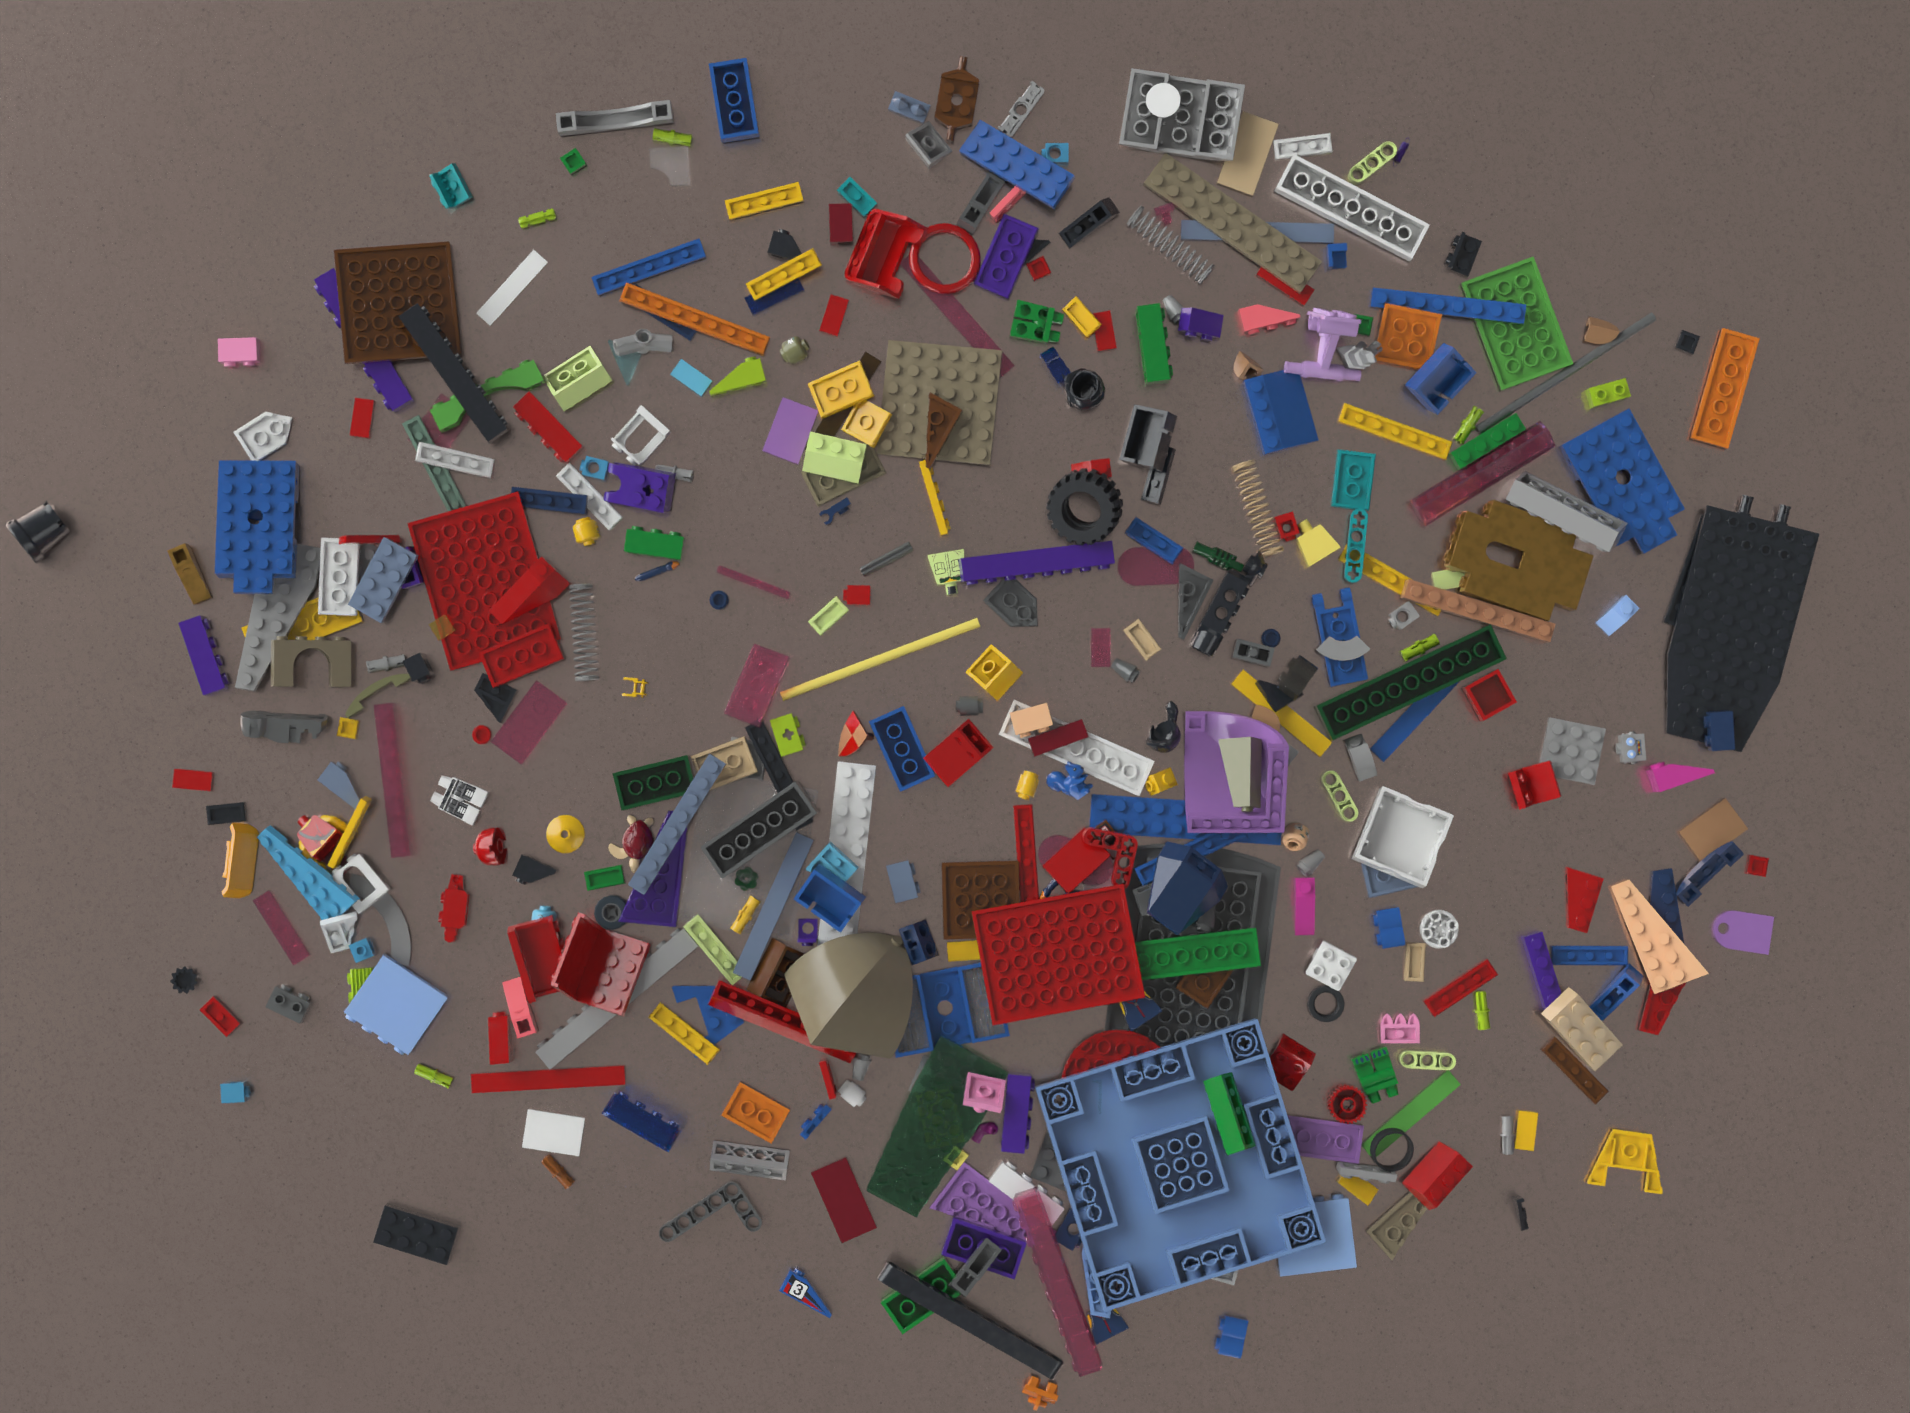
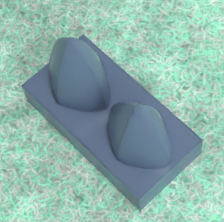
(909, 107)

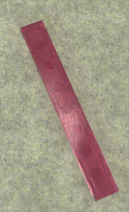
(958, 315)

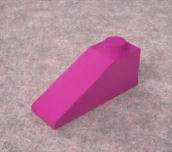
(1304, 905)

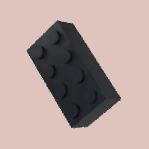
(417, 1234)

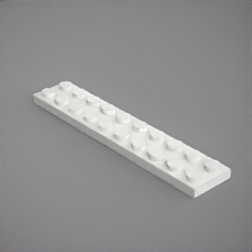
(850, 830)

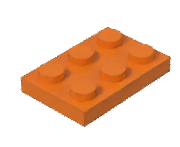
(755, 1112)

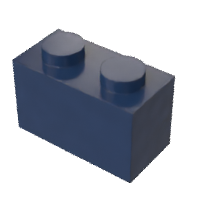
(1720, 730)

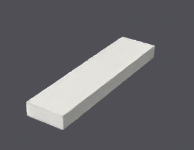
(454, 460)
(597, 506)

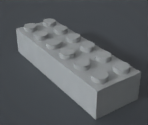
(1566, 511)

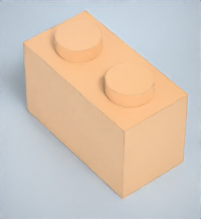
(1031, 719)

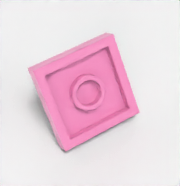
(984, 1093)

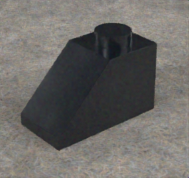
(783, 246)
(532, 870)

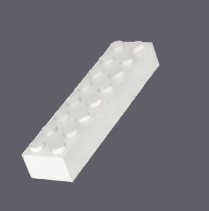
(1352, 208)

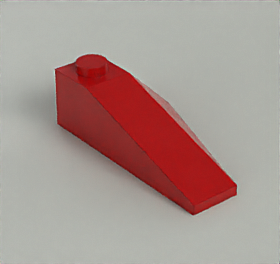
(535, 587)

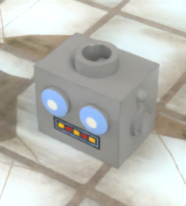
(1631, 747)

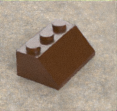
(769, 976)

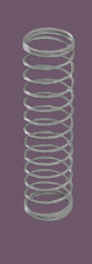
(1202, 277)
(574, 587)

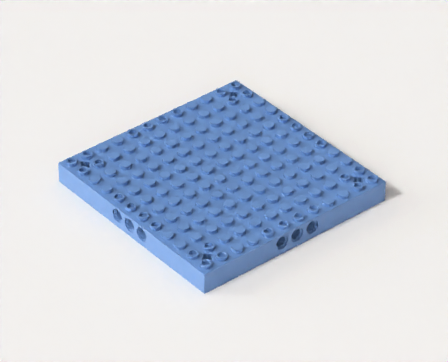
(1152, 1174)

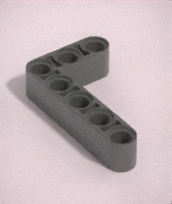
(710, 1208)

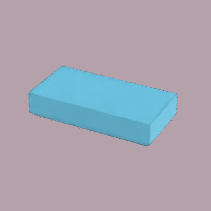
(691, 377)

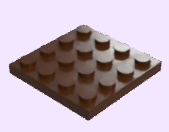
(974, 888)

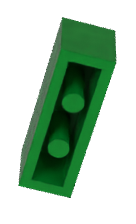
(654, 543)

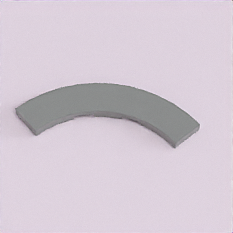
(392, 916)

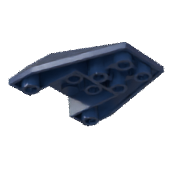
(1183, 887)

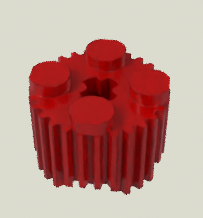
(1346, 1114)

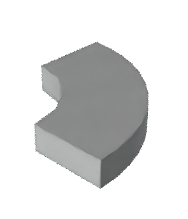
(1343, 649)

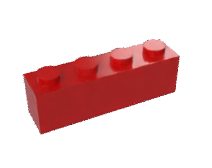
(548, 427)

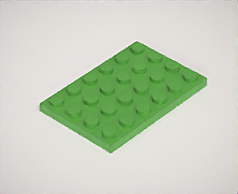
(1516, 349)

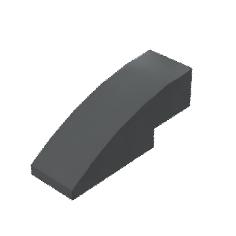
(980, 203)
(975, 1267)

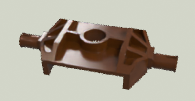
(956, 83)

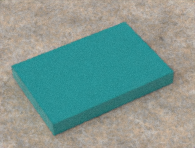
(1353, 480)

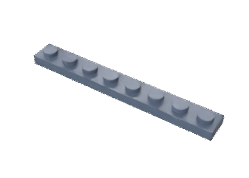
(676, 824)

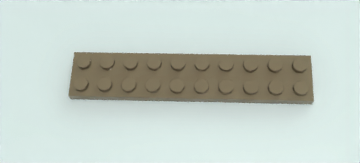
(1232, 223)

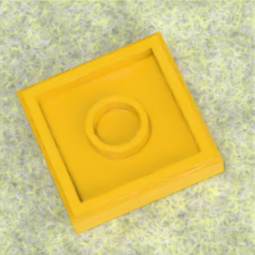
(866, 422)

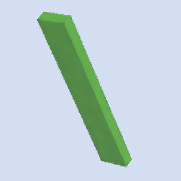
(1415, 1110)

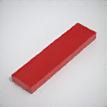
(1460, 987)

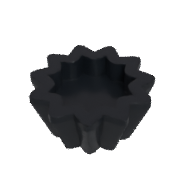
(184, 980)

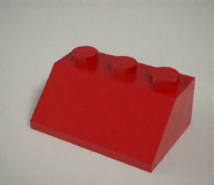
(1437, 1175)

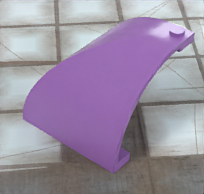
(1205, 781)

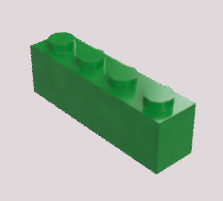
(1487, 441)
(1229, 1113)

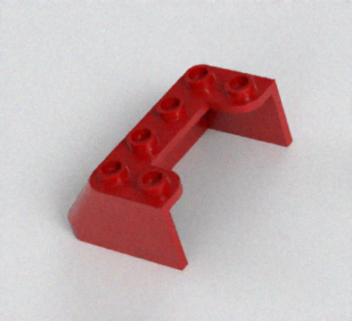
(881, 251)

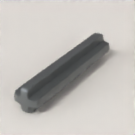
(886, 559)

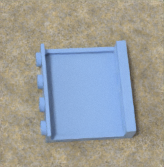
(395, 1004)
(1339, 1246)

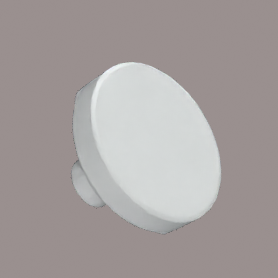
(1439, 929)

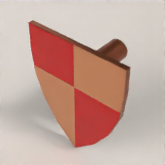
(853, 736)

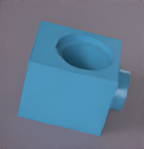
(1063, 148)
(602, 472)
(362, 950)
(235, 1092)

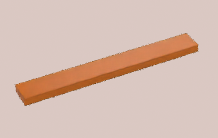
(694, 319)

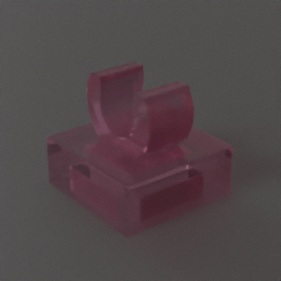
(1164, 212)

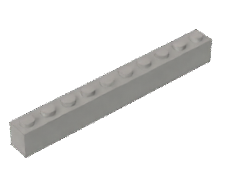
(592, 1018)

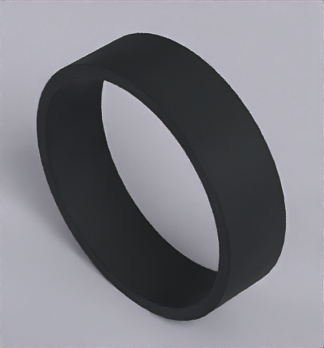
(1404, 1162)

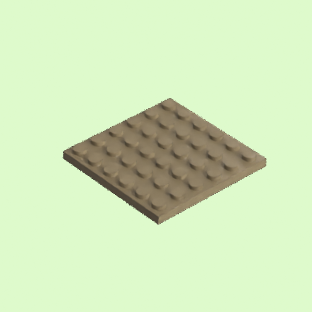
(957, 375)

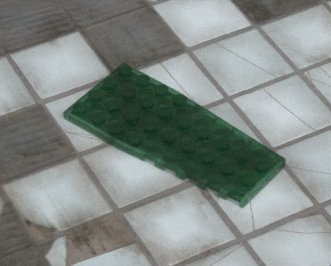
(930, 1127)

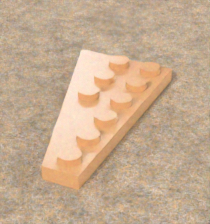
(1659, 948)

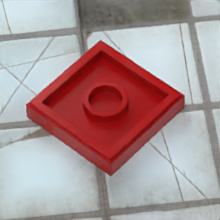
(828, 1078)

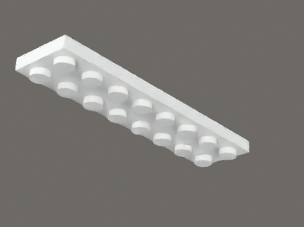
(1094, 754)

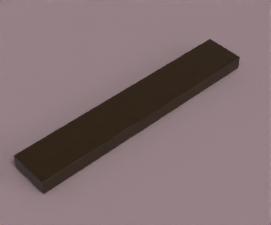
(832, 424)

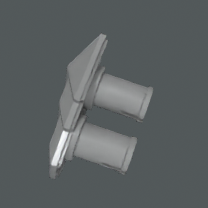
(1358, 356)

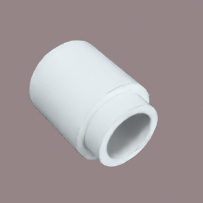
(852, 1093)

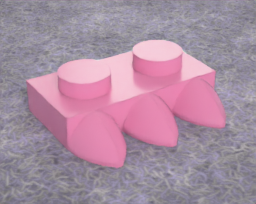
(1400, 1031)

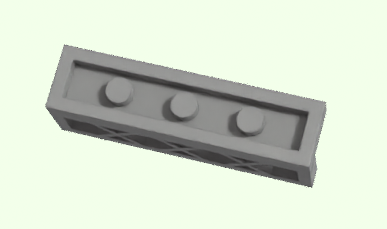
(749, 1164)

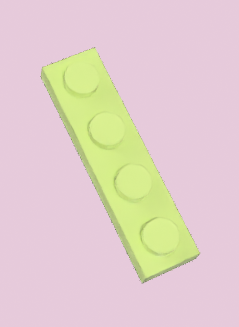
(712, 948)

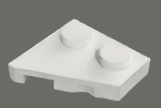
(339, 931)

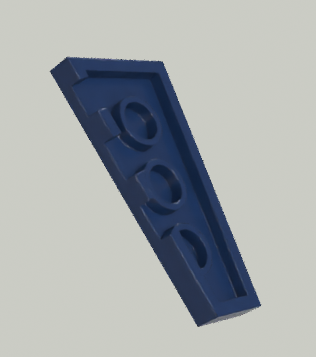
(1664, 899)

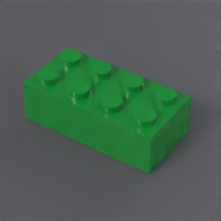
(1152, 344)
(907, 1312)

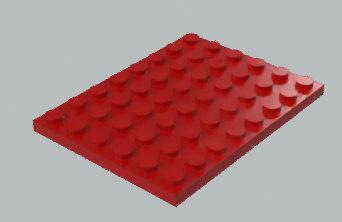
(469, 564)
(1058, 954)

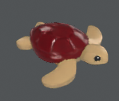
(636, 842)

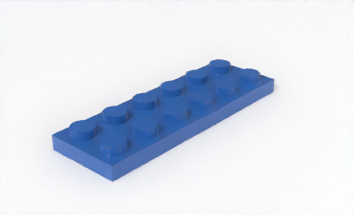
(1017, 164)

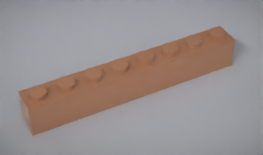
(1477, 611)

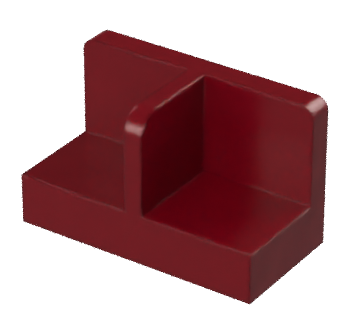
(840, 223)

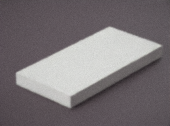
(338, 577)

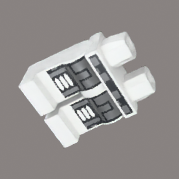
(453, 799)

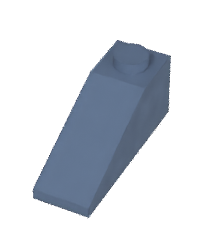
(340, 783)

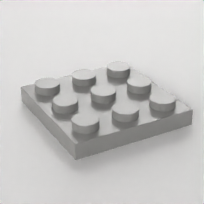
(1573, 750)

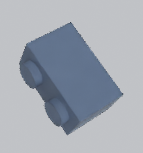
(902, 881)

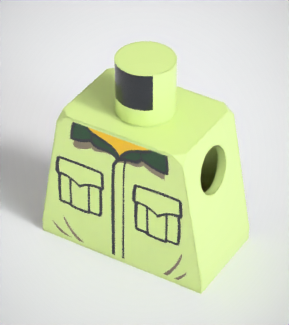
(946, 569)

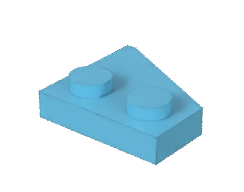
(834, 861)

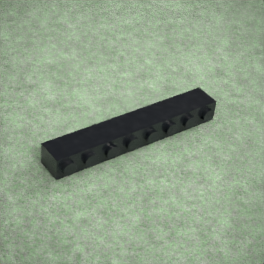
(453, 373)

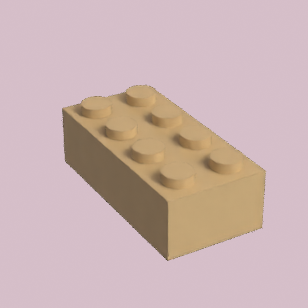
(1581, 1029)

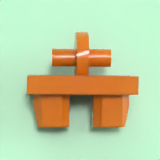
(1048, 1395)

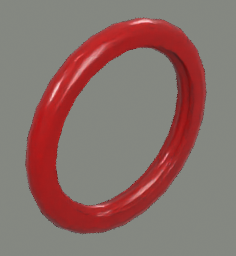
(946, 288)

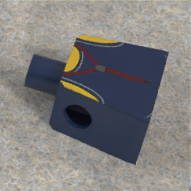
(1139, 1011)
(1105, 1328)

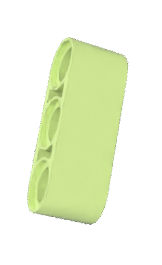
(1377, 155)
(1346, 802)
(1436, 1063)

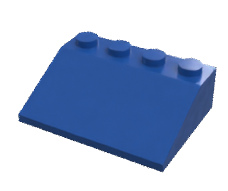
(1280, 411)

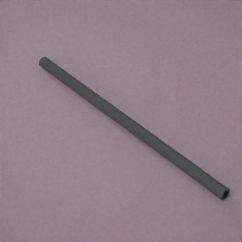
(1565, 373)

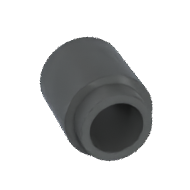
(969, 705)

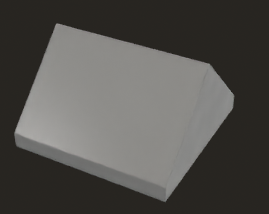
(928, 144)

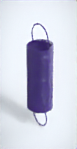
(1401, 151)

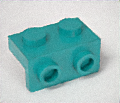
(450, 186)

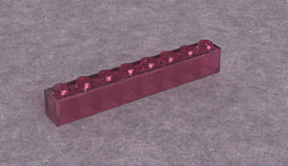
(1482, 473)
(393, 780)

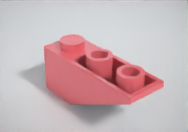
(1260, 317)
(519, 1008)

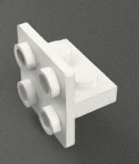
(1331, 965)

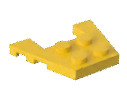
(1628, 1151)

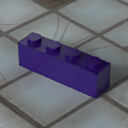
(203, 655)
(1541, 968)

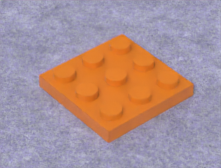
(1407, 335)

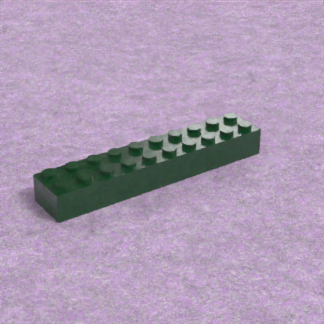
(1410, 682)

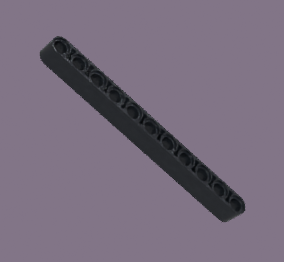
(970, 1320)

